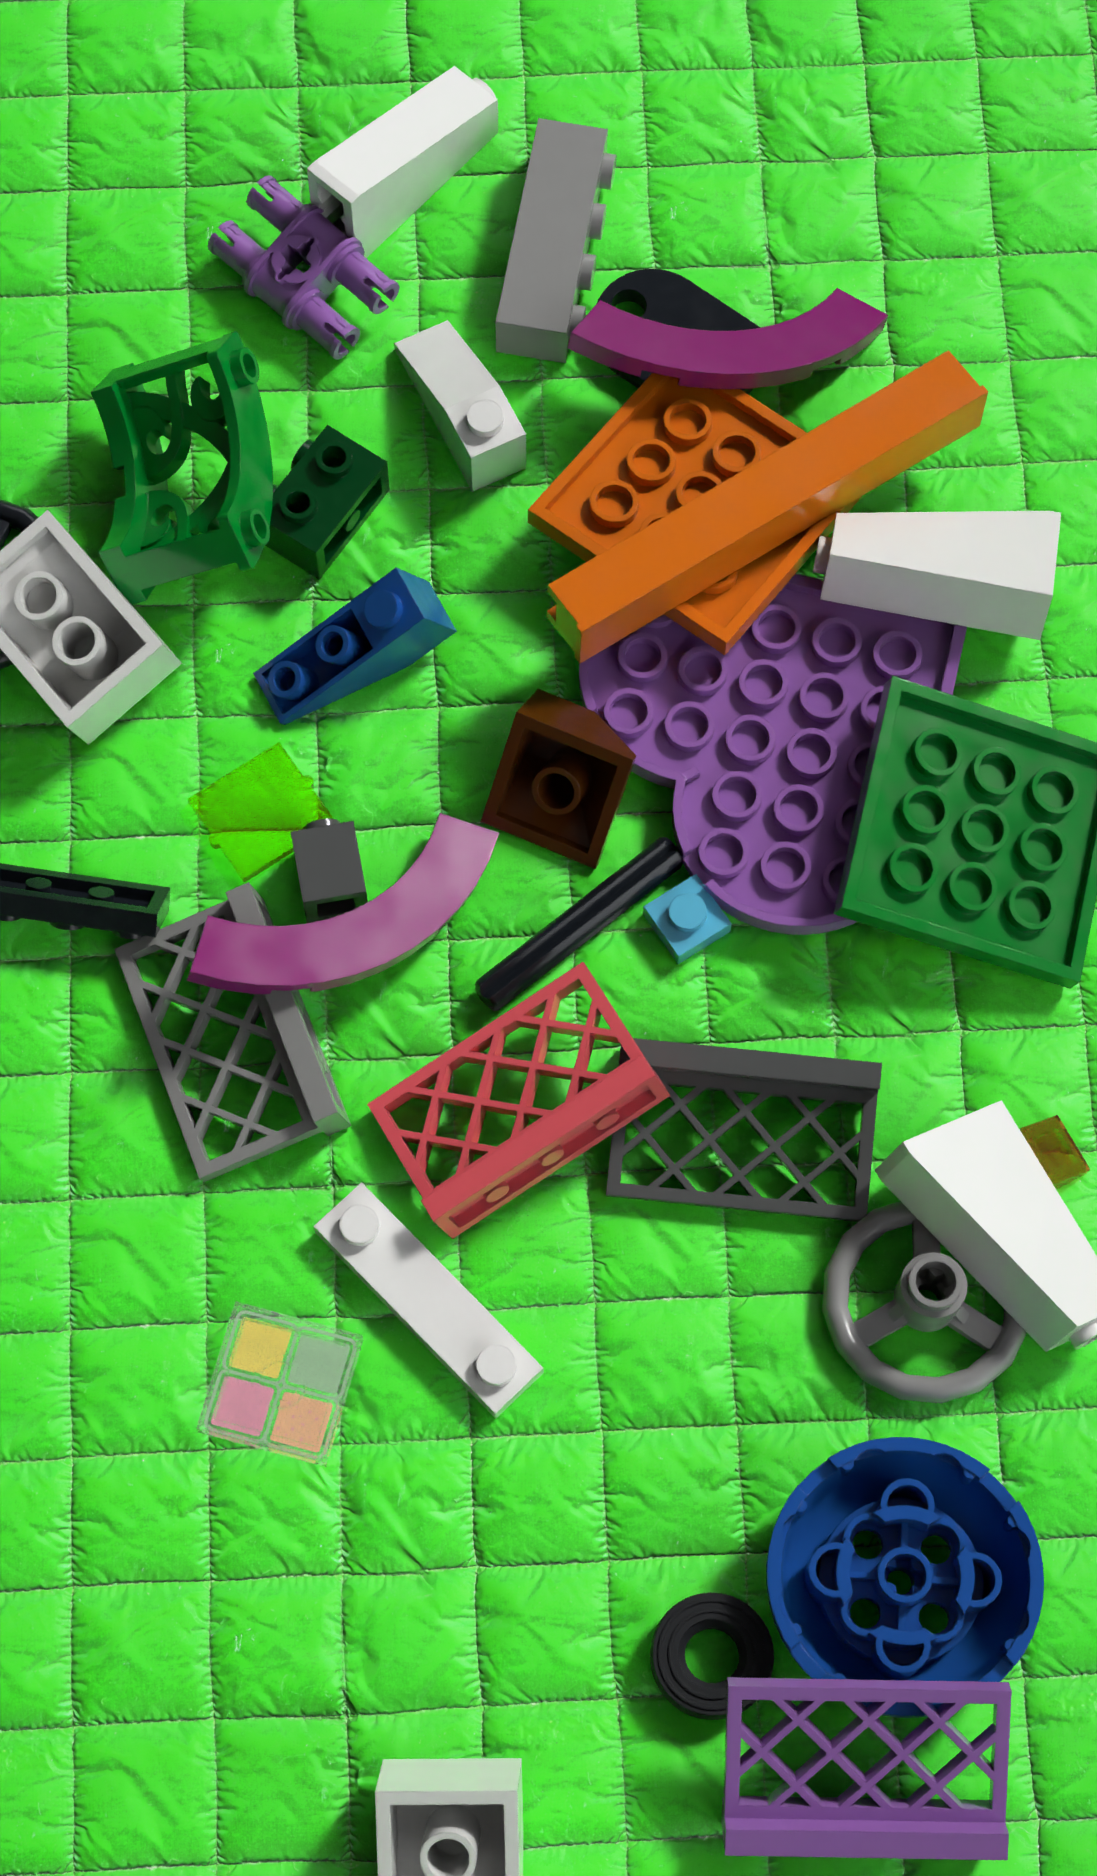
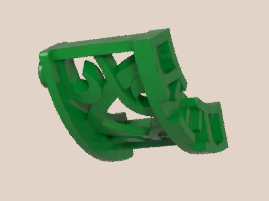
(235, 517)

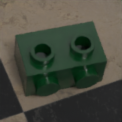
(325, 500)

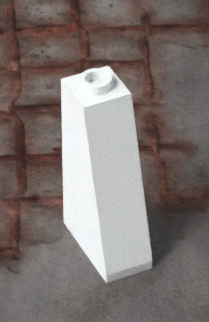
(403, 157)
(945, 566)
(1002, 1221)

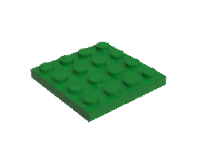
(975, 834)

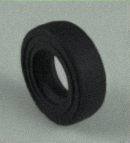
(685, 1620)

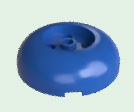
(903, 1495)

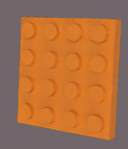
(659, 456)

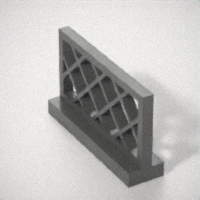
(766, 1076)

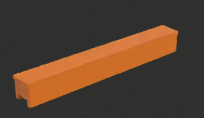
(764, 505)

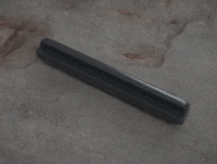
(578, 924)

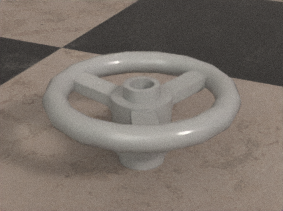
(926, 1271)

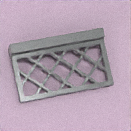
(287, 1027)

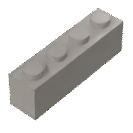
(553, 240)

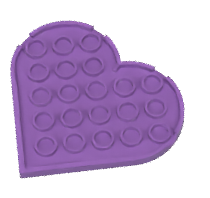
(766, 740)

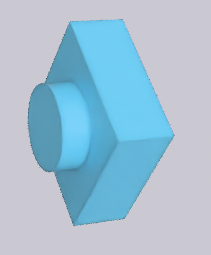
(687, 919)

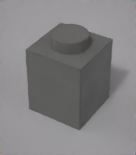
(328, 868)

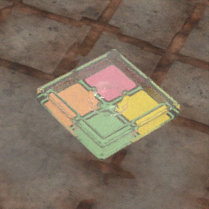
(280, 1384)

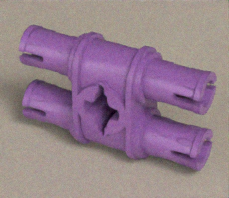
(290, 292)

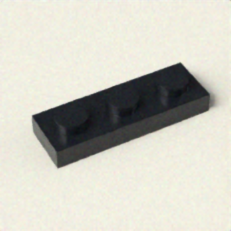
(82, 901)

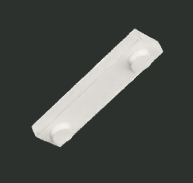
(428, 1300)

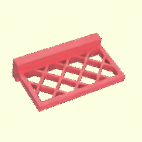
(534, 1149)

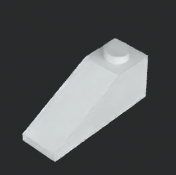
(465, 405)

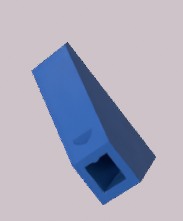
(356, 646)

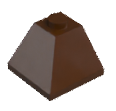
(560, 779)

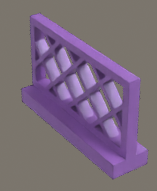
(874, 1825)

